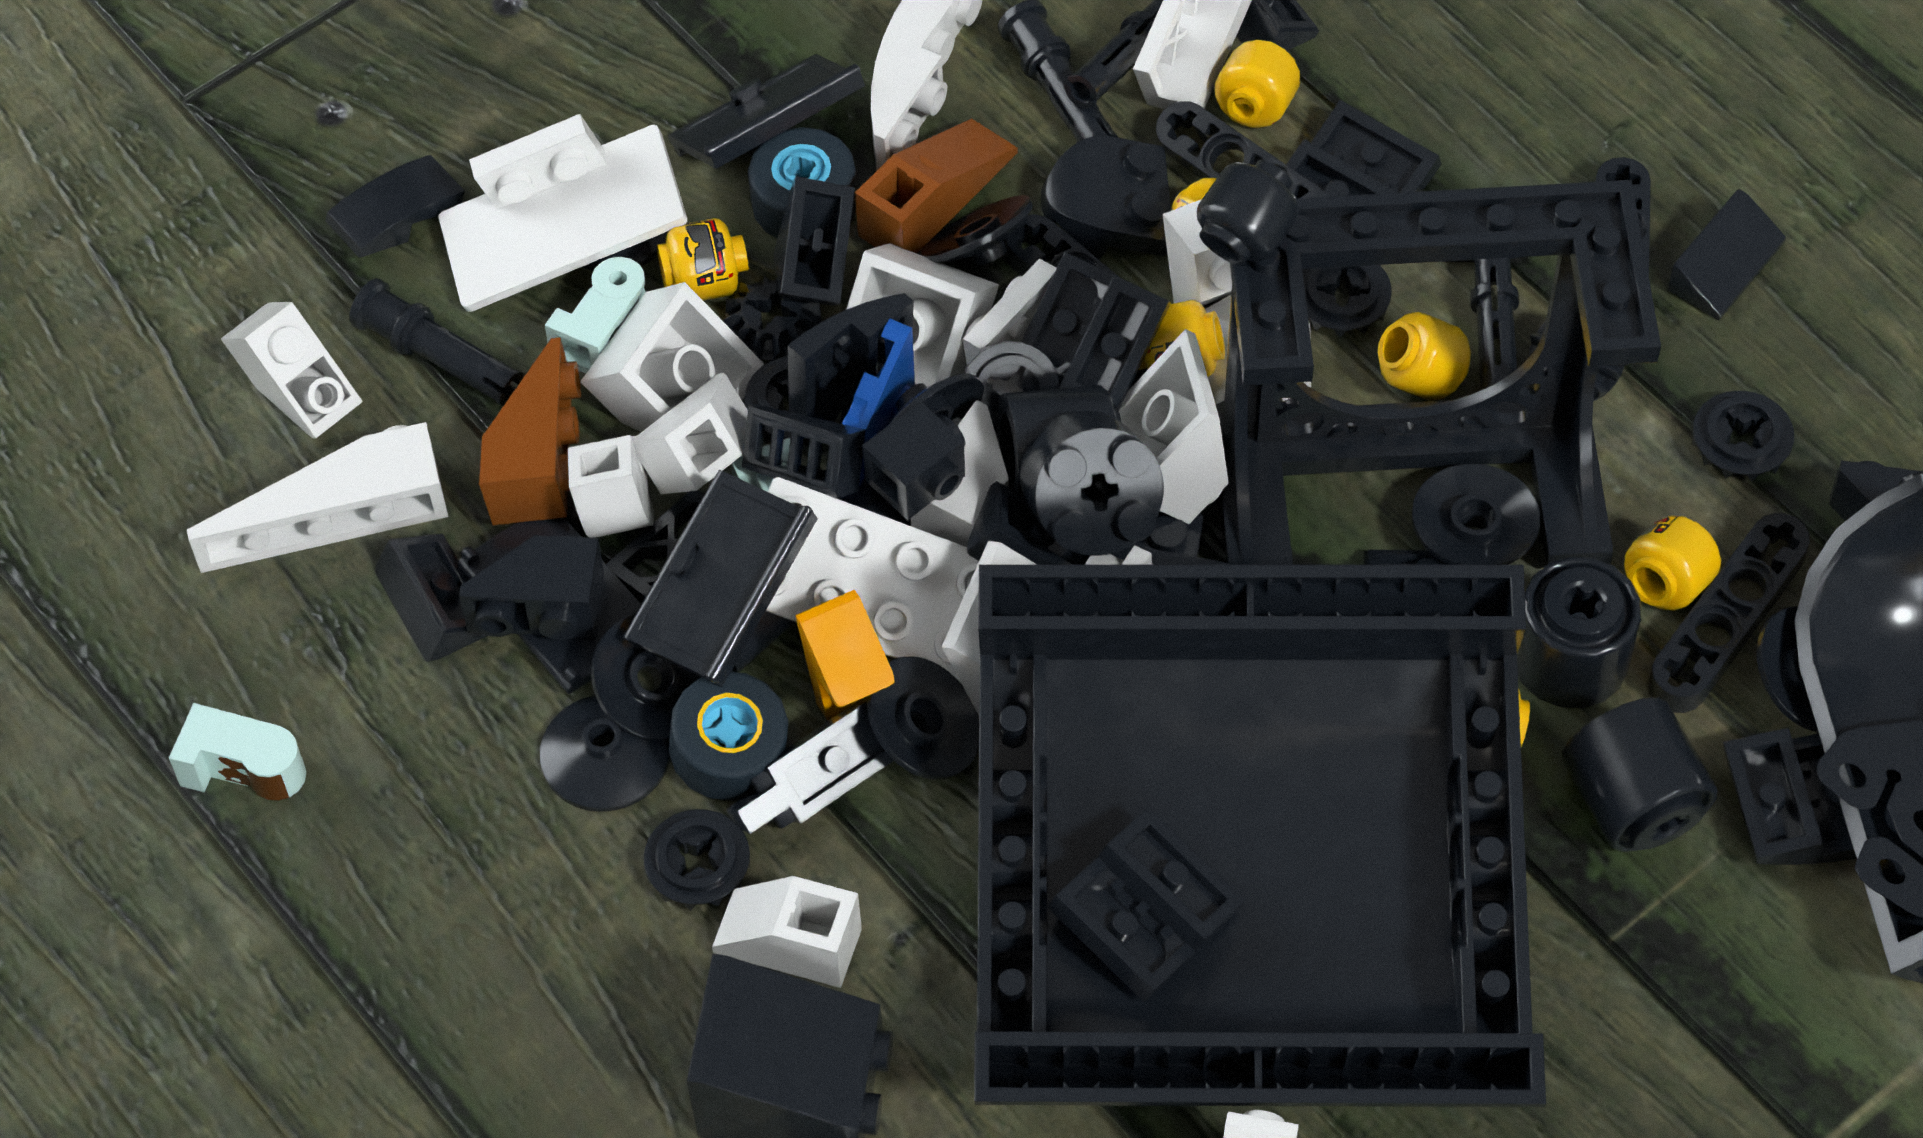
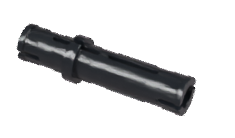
(1111, 60)
(1498, 273)

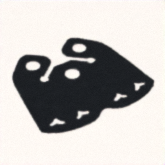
(1874, 752)

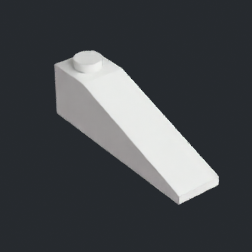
(351, 493)

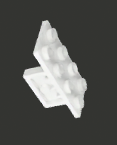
(557, 207)
(901, 573)

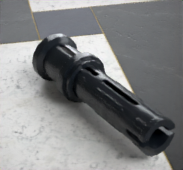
(1047, 61)
(413, 331)

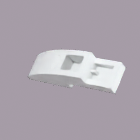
(910, 71)

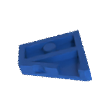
(876, 396)

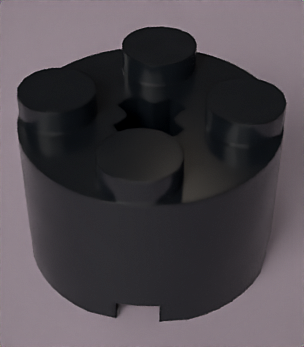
(1119, 506)

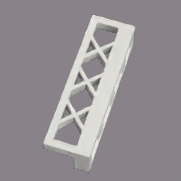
(1187, 49)

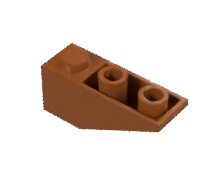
(928, 185)
(529, 440)

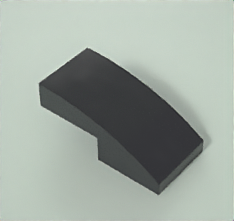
(386, 207)

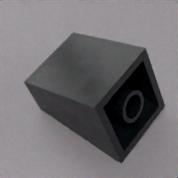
(784, 1057)

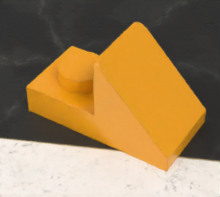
(842, 653)

